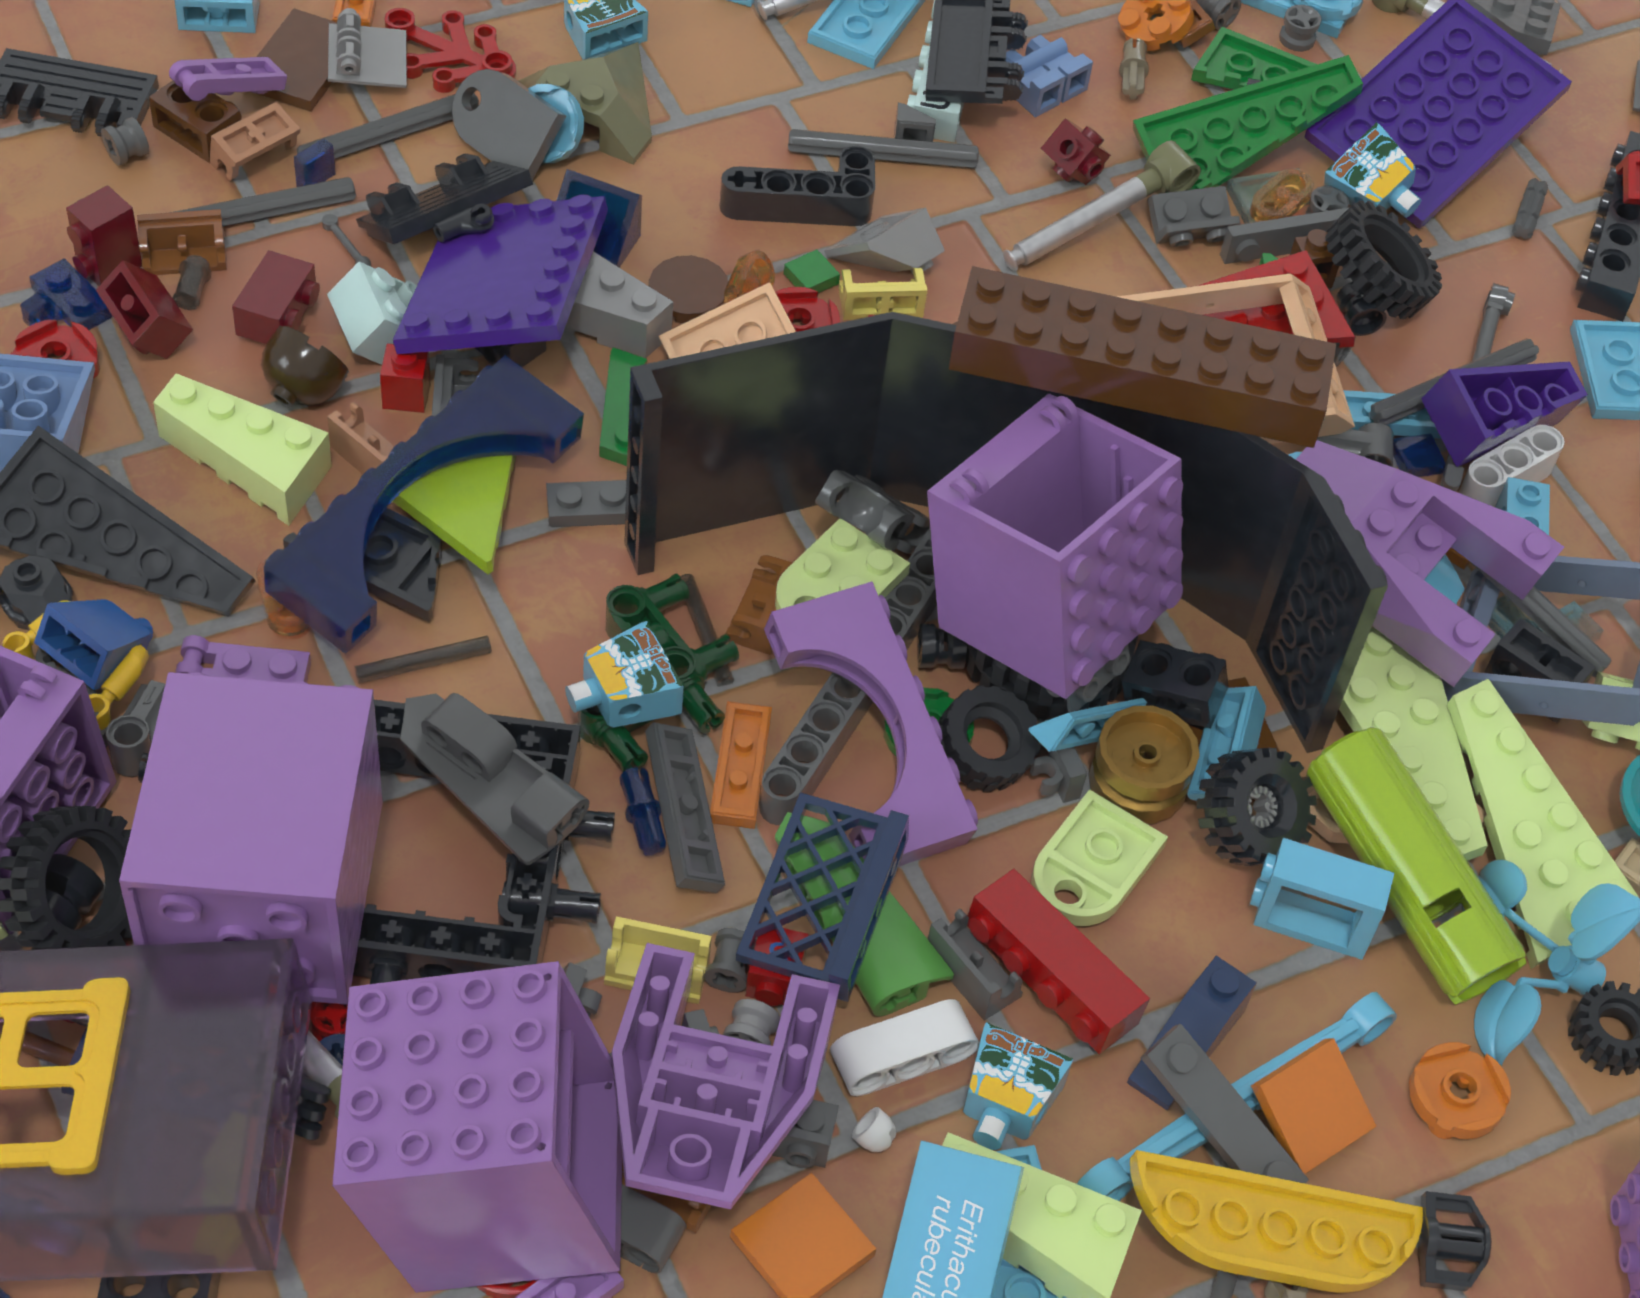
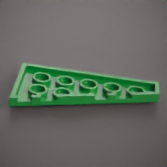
(1250, 122)

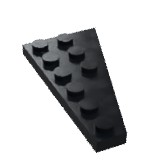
(90, 523)

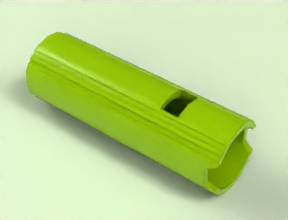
(1400, 832)

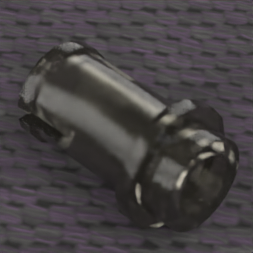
(194, 274)

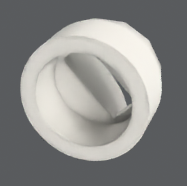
(874, 1131)

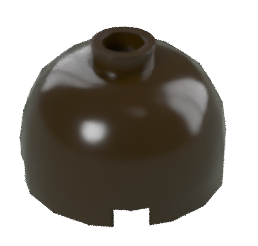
(301, 370)

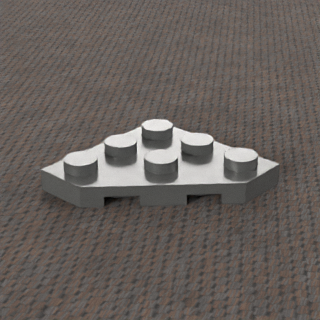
(1525, 20)

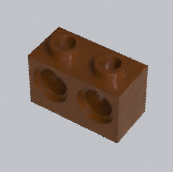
(189, 120)

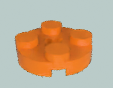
(1172, 26)
(1444, 1111)

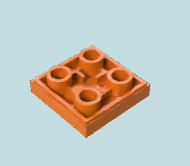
(1314, 1105)
(803, 1241)

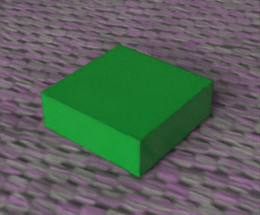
(812, 272)

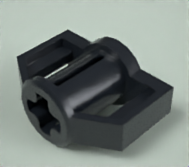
(1451, 1241)

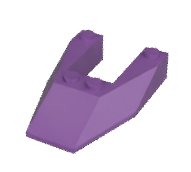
(1408, 532)
(704, 1105)

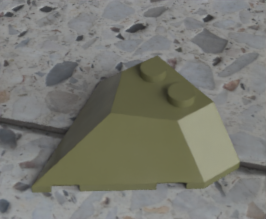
(610, 98)

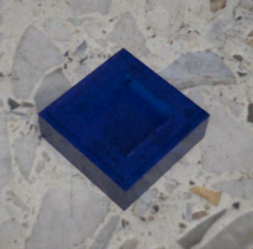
(315, 163)
(1418, 455)

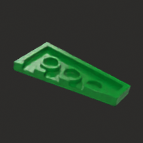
(1236, 58)

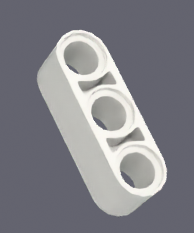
(1524, 457)
(904, 1047)

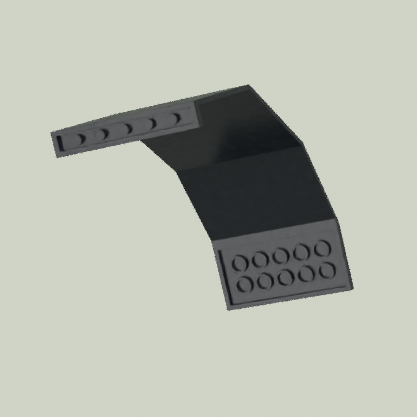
(874, 396)

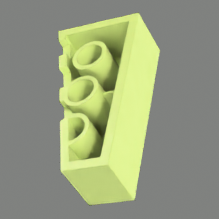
(245, 443)
(1063, 1230)

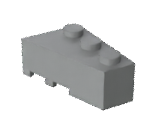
(619, 309)

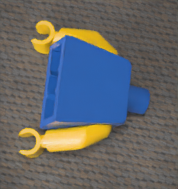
(93, 643)

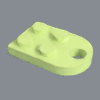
(839, 562)
(1098, 857)

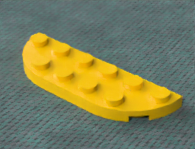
(1274, 1224)

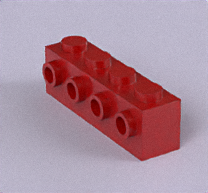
(1056, 961)

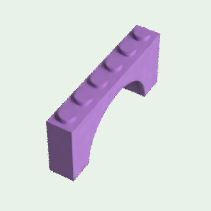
(854, 639)

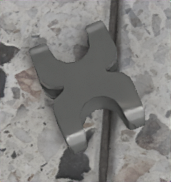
(873, 511)

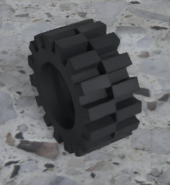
(1595, 1040)

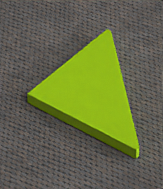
(464, 505)

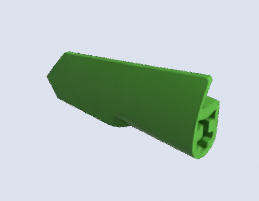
(899, 957)

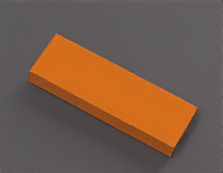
(740, 765)

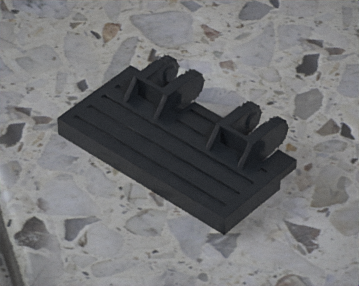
(971, 50)
(72, 90)
(461, 186)

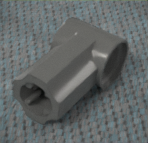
(1370, 441)
(133, 732)

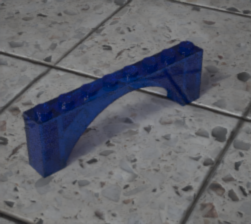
(496, 416)

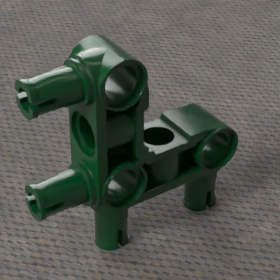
(627, 608)

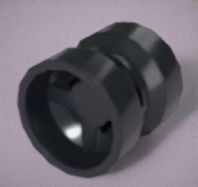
(1359, 314)
(939, 647)

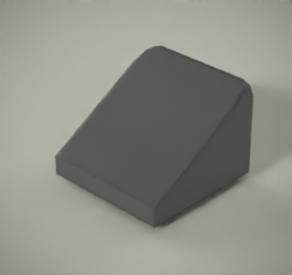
(913, 124)

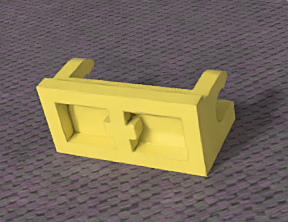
(877, 298)
(629, 943)

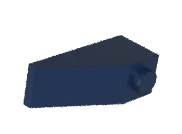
(1207, 1014)

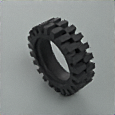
(1399, 289)
(29, 869)

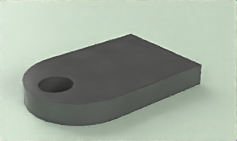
(510, 121)

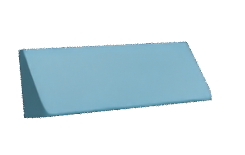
(1078, 726)
(1234, 729)

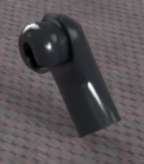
(468, 221)

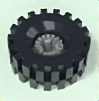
(1279, 804)

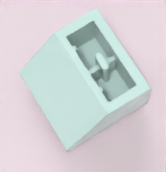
(370, 308)

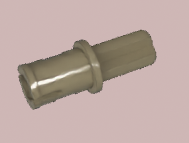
(1134, 68)

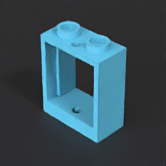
(1328, 878)

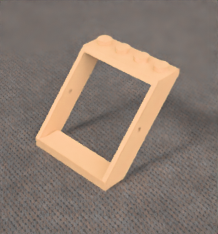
(1261, 292)

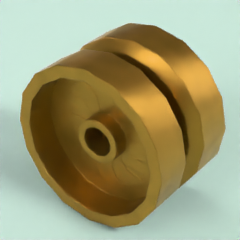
(1145, 762)

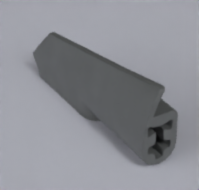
(490, 776)

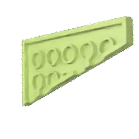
(1411, 708)
(1530, 817)

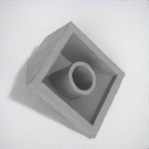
(892, 243)

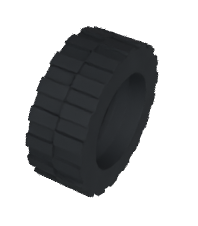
(1011, 716)

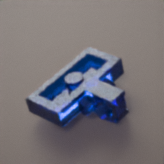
(63, 296)

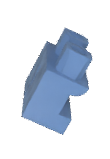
(1050, 74)

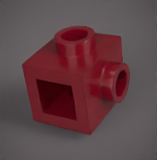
(1076, 152)

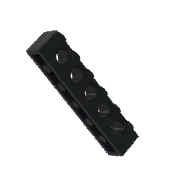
(1615, 256)

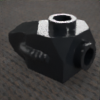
(28, 588)

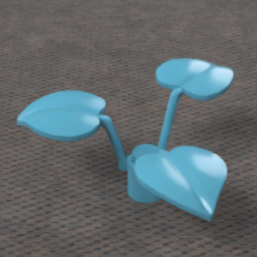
(1599, 921)

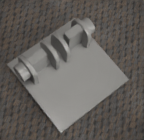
(365, 53)

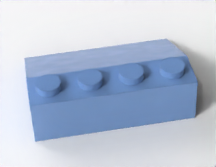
(43, 395)

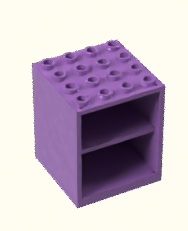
(258, 820)
(480, 1128)

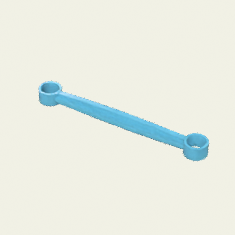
(1359, 1025)

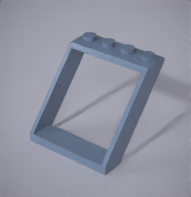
(1558, 697)

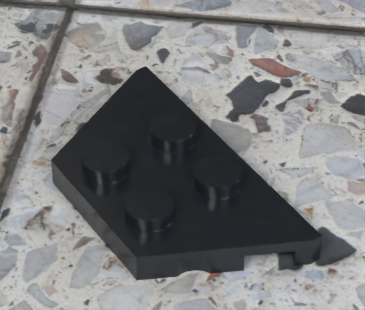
(401, 563)

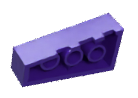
(1493, 404)

